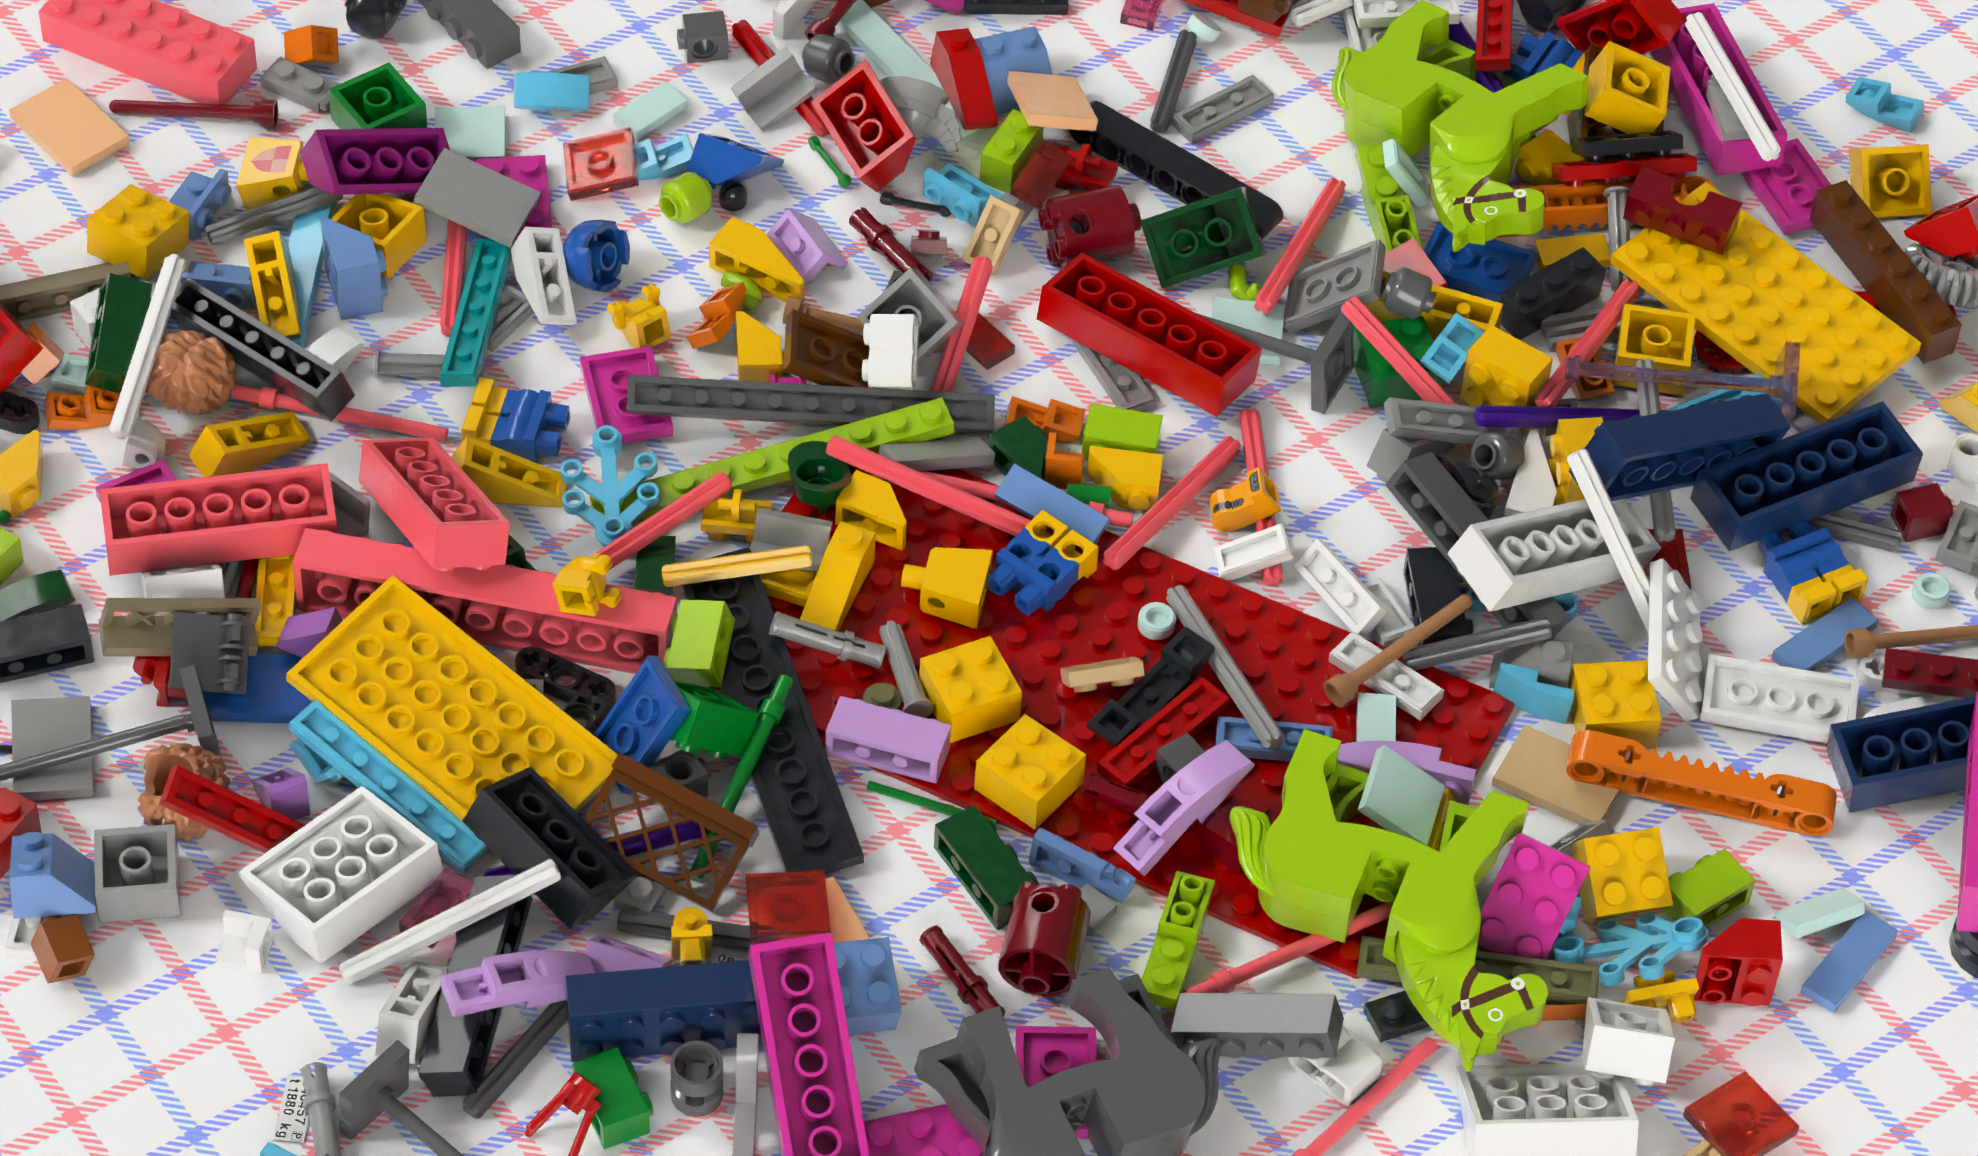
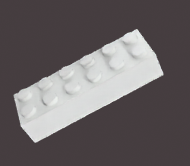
(1544, 553)

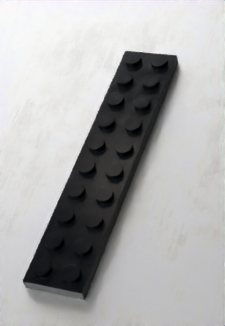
(793, 768)

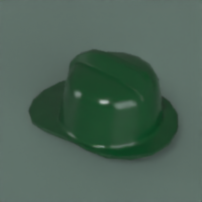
(816, 475)

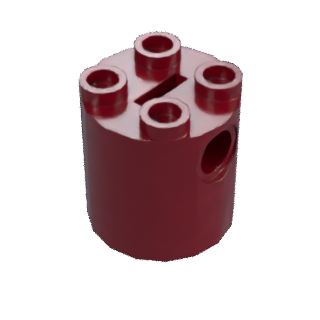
(1102, 224)
(1044, 939)

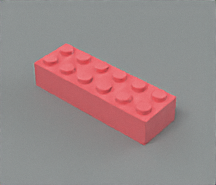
(154, 45)
(434, 503)
(214, 518)

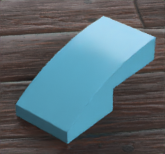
(551, 91)
(1876, 101)
(664, 159)
(1451, 348)
(1537, 698)

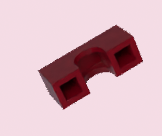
(1703, 225)

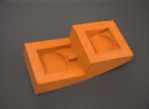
(719, 315)
(1055, 418)

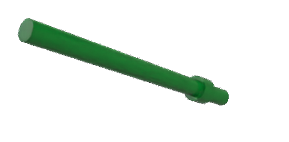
(770, 714)

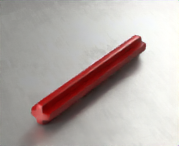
(760, 53)

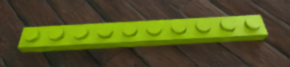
(770, 464)

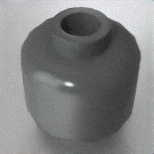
(827, 57)
(1407, 293)
(1497, 455)

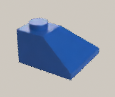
(726, 160)

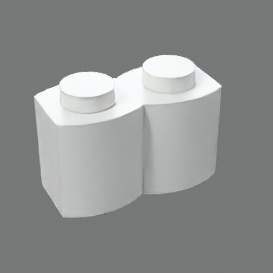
(891, 351)
(1347, 1075)

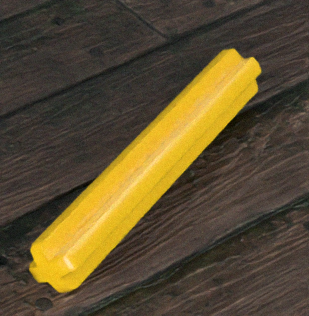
(736, 565)

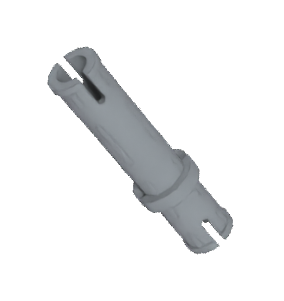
(841, 644)
(320, 1106)

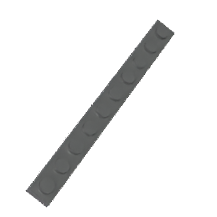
(794, 402)

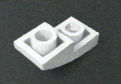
(337, 348)

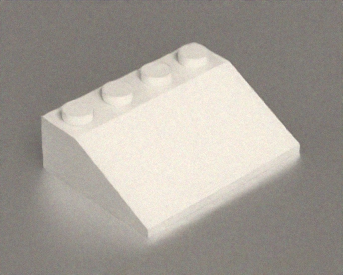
(343, 873)
(1545, 1111)

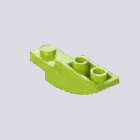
(1384, 200)
(1177, 938)

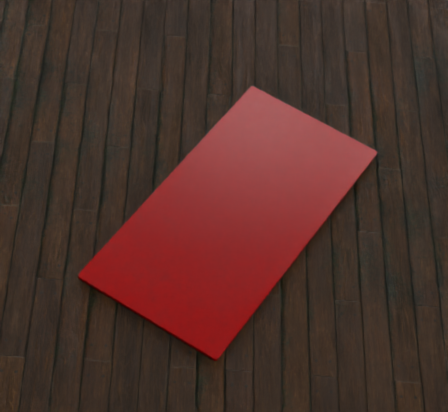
(1097, 621)

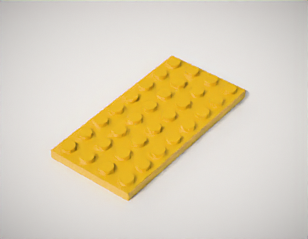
(1769, 296)
(445, 704)

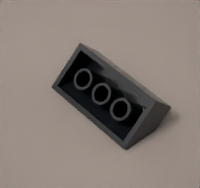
(532, 823)

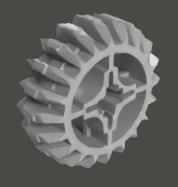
(1951, 278)

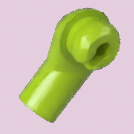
(1239, 286)
(752, 293)

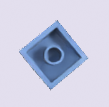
(1011, 51)
(353, 270)
(49, 877)

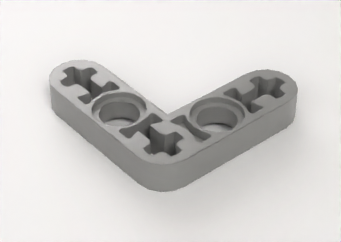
(746, 1094)

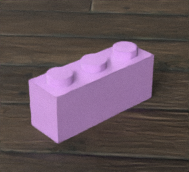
(888, 739)

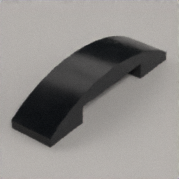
(1169, 677)

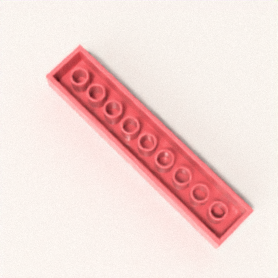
(494, 606)

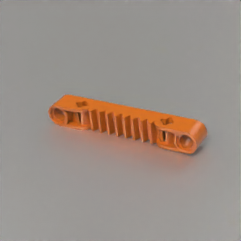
(1587, 203)
(1802, 804)

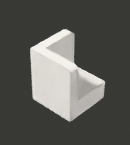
(245, 941)

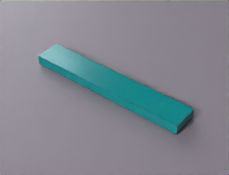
(476, 314)

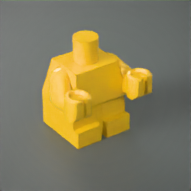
(642, 320)
(582, 585)

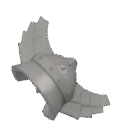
(925, 110)

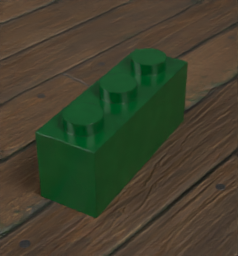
(116, 330)
(981, 862)

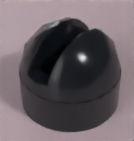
(732, 196)

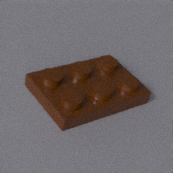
(823, 352)

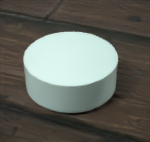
(1203, 27)
(1931, 590)
(1156, 621)

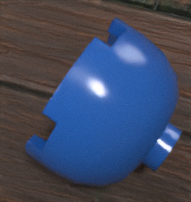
(596, 254)

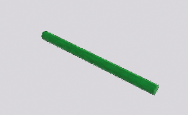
(916, 799)

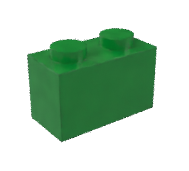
(623, 1108)

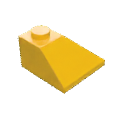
(1892, 179)

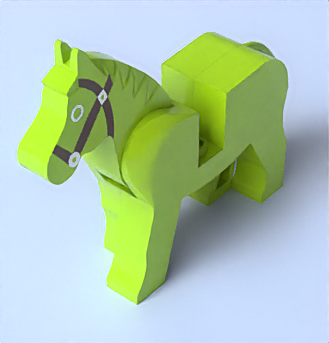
(1471, 131)
(1319, 866)

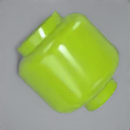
(686, 198)

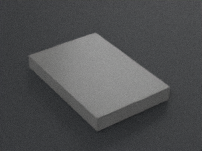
(477, 197)
(1324, 287)
(47, 726)

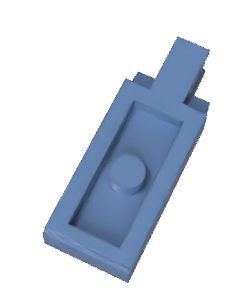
(1078, 866)

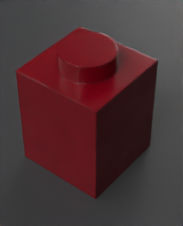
(1921, 512)
(1220, 838)

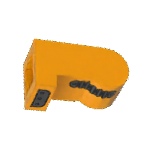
(1245, 502)

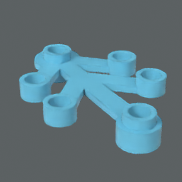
(611, 491)
(1683, 935)

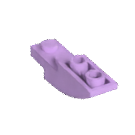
(1427, 758)
(1180, 801)
(513, 978)

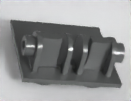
(216, 648)

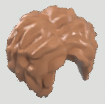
(192, 373)
(158, 766)

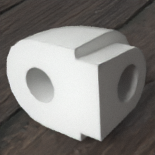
(144, 445)

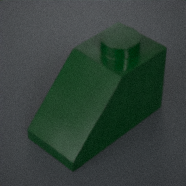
(1019, 444)

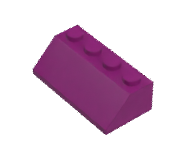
(372, 159)

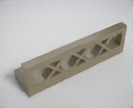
(54, 292)
(152, 635)

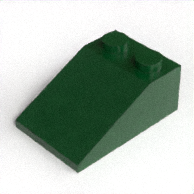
(1203, 237)

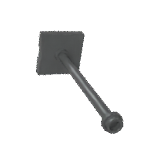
(1329, 363)
(193, 719)
(379, 1090)

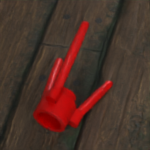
(576, 1095)

